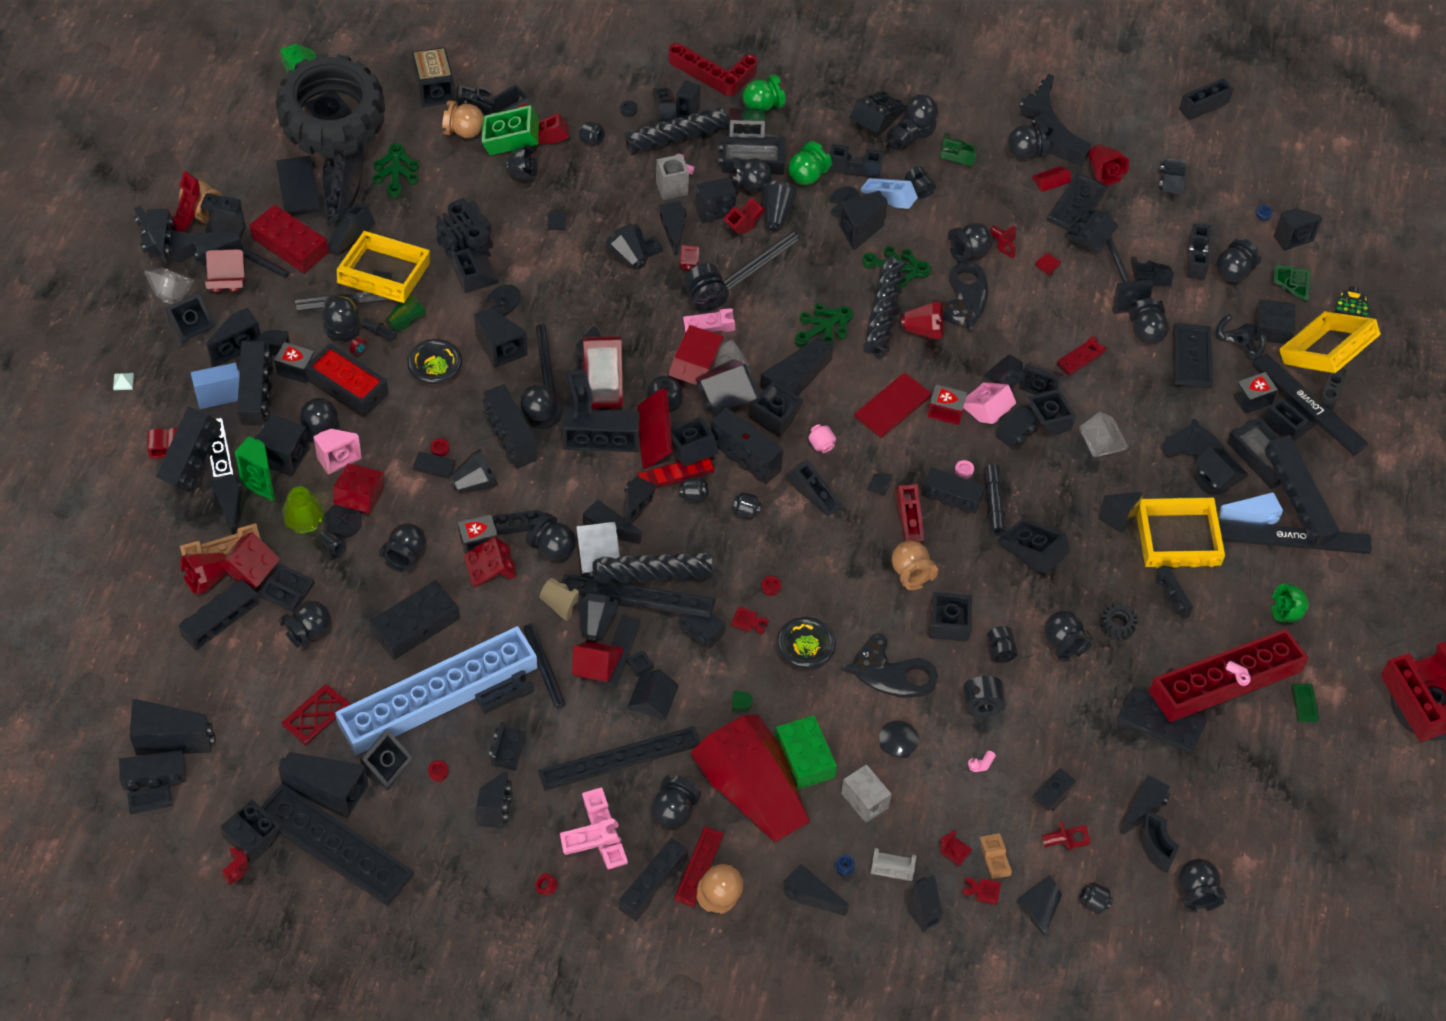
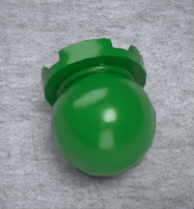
(764, 94)
(809, 164)

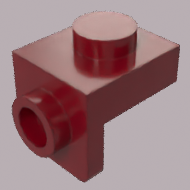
(689, 257)
(237, 867)

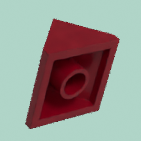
(595, 660)

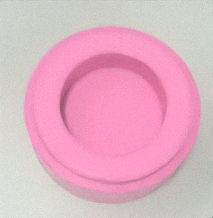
(964, 469)

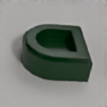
(741, 701)

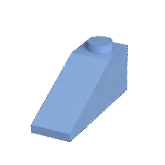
(897, 192)
(1256, 510)

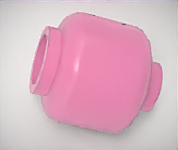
(822, 438)

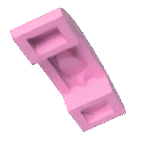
(598, 811)

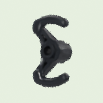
(1242, 336)

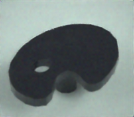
(840, 195)
(504, 296)

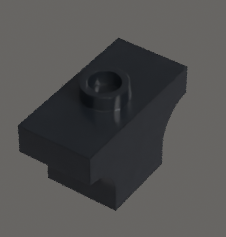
(1055, 790)

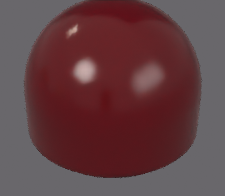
(551, 887)

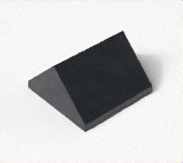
(189, 317)
(1120, 509)
(654, 694)
(385, 759)

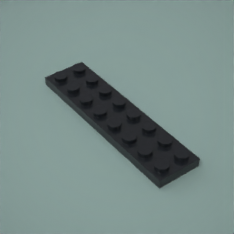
(337, 845)

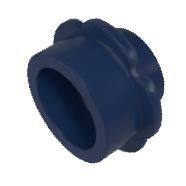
(1264, 212)
(845, 859)

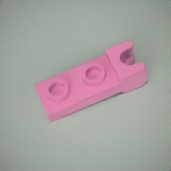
(712, 322)
(589, 837)

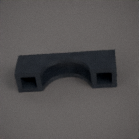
(664, 864)

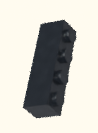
(218, 614)

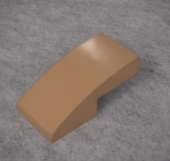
(995, 856)

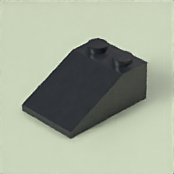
(227, 340)
(1036, 545)

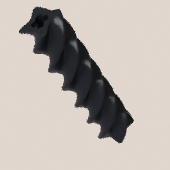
(675, 130)
(883, 306)
(647, 567)

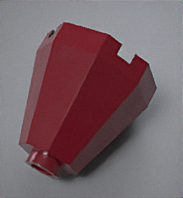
(1108, 164)
(925, 320)
(202, 570)

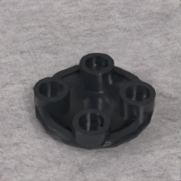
(898, 738)

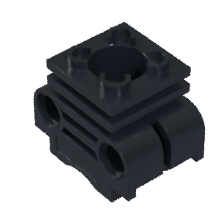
(464, 229)

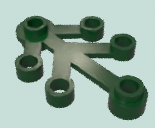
(395, 152)
(917, 269)
(842, 314)

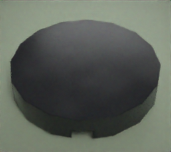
(342, 521)

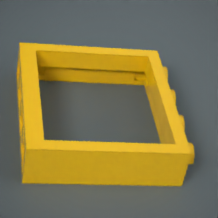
(377, 285)
(1363, 332)
(1180, 506)

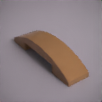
(220, 545)

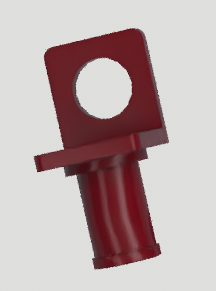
(1005, 239)
(1066, 836)

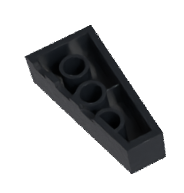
(800, 367)

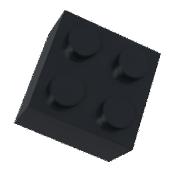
(715, 199)
(1275, 321)
(693, 441)
(950, 616)

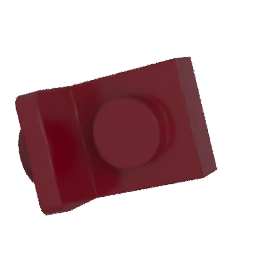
(954, 849)

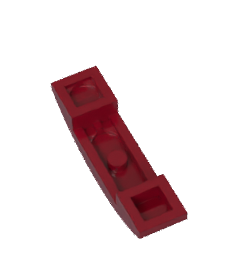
(188, 202)

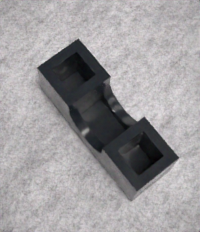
(844, 162)
(1197, 251)

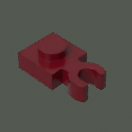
(746, 619)
(986, 890)

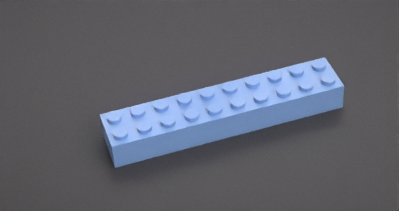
(435, 689)

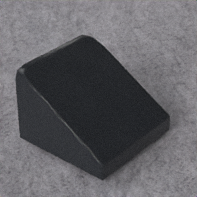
(880, 483)

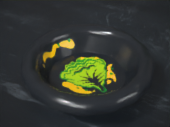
(434, 361)
(806, 642)

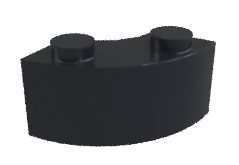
(1172, 176)
(1157, 842)

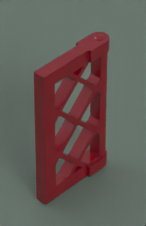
(314, 699)

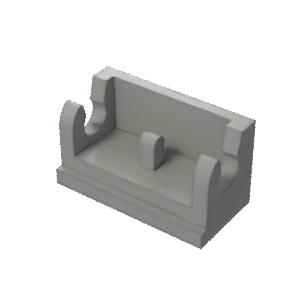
(893, 865)

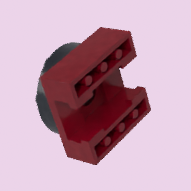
(1419, 693)

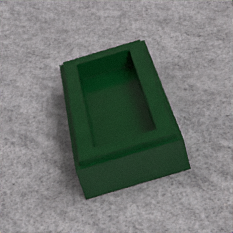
(1305, 703)

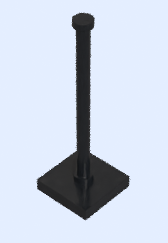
(1127, 292)

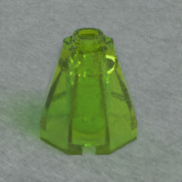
(302, 510)

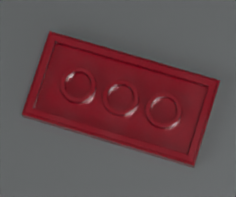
(893, 405)
(654, 428)

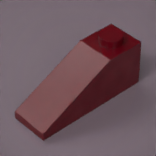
(553, 130)
(910, 512)

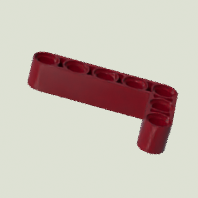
(710, 73)

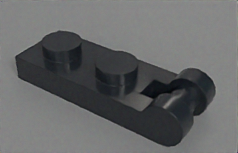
(1174, 591)

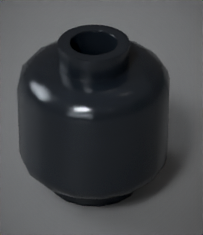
(591, 133)
(694, 489)
(746, 505)
(1096, 897)

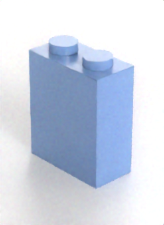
(216, 385)

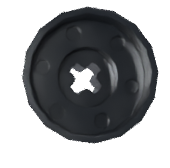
(706, 287)

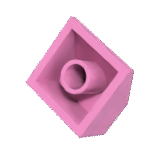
(989, 402)
(337, 449)

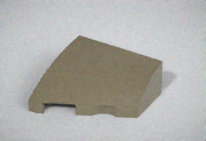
(559, 598)

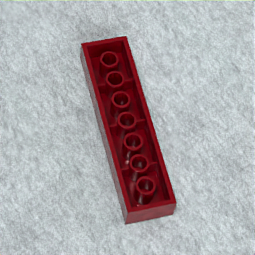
(1209, 684)

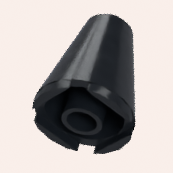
(777, 204)

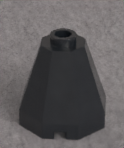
(628, 246)
(473, 474)
(596, 615)

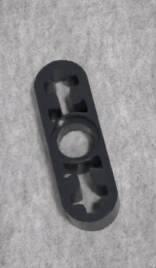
(504, 529)

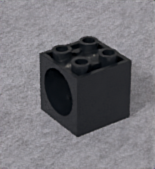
(327, 107)
(284, 444)

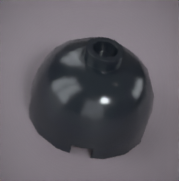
(522, 164)
(673, 388)

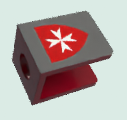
(947, 404)

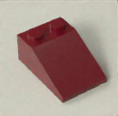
(695, 354)

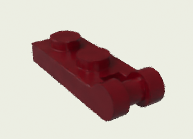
(1081, 356)

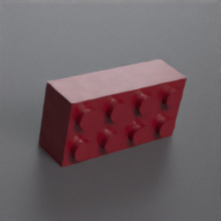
(289, 239)

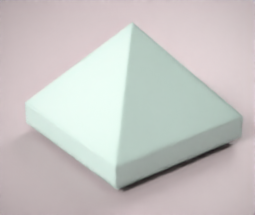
(123, 381)

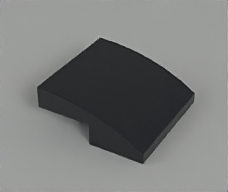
(287, 588)

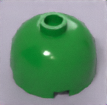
(1290, 603)

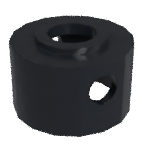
(990, 694)

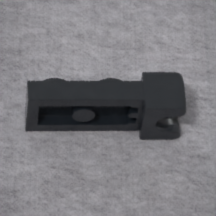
(504, 692)

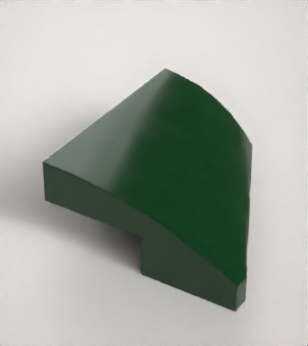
(958, 151)
(1293, 280)
(405, 313)

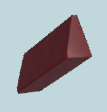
(1052, 178)

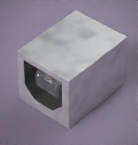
(672, 177)
(866, 793)

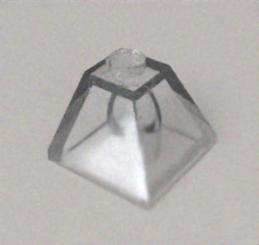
(168, 284)

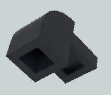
(274, 340)

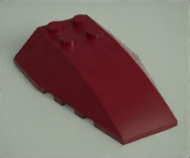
(753, 774)

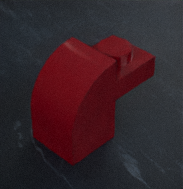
(743, 220)

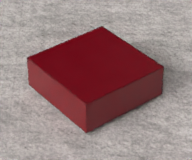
(1048, 263)

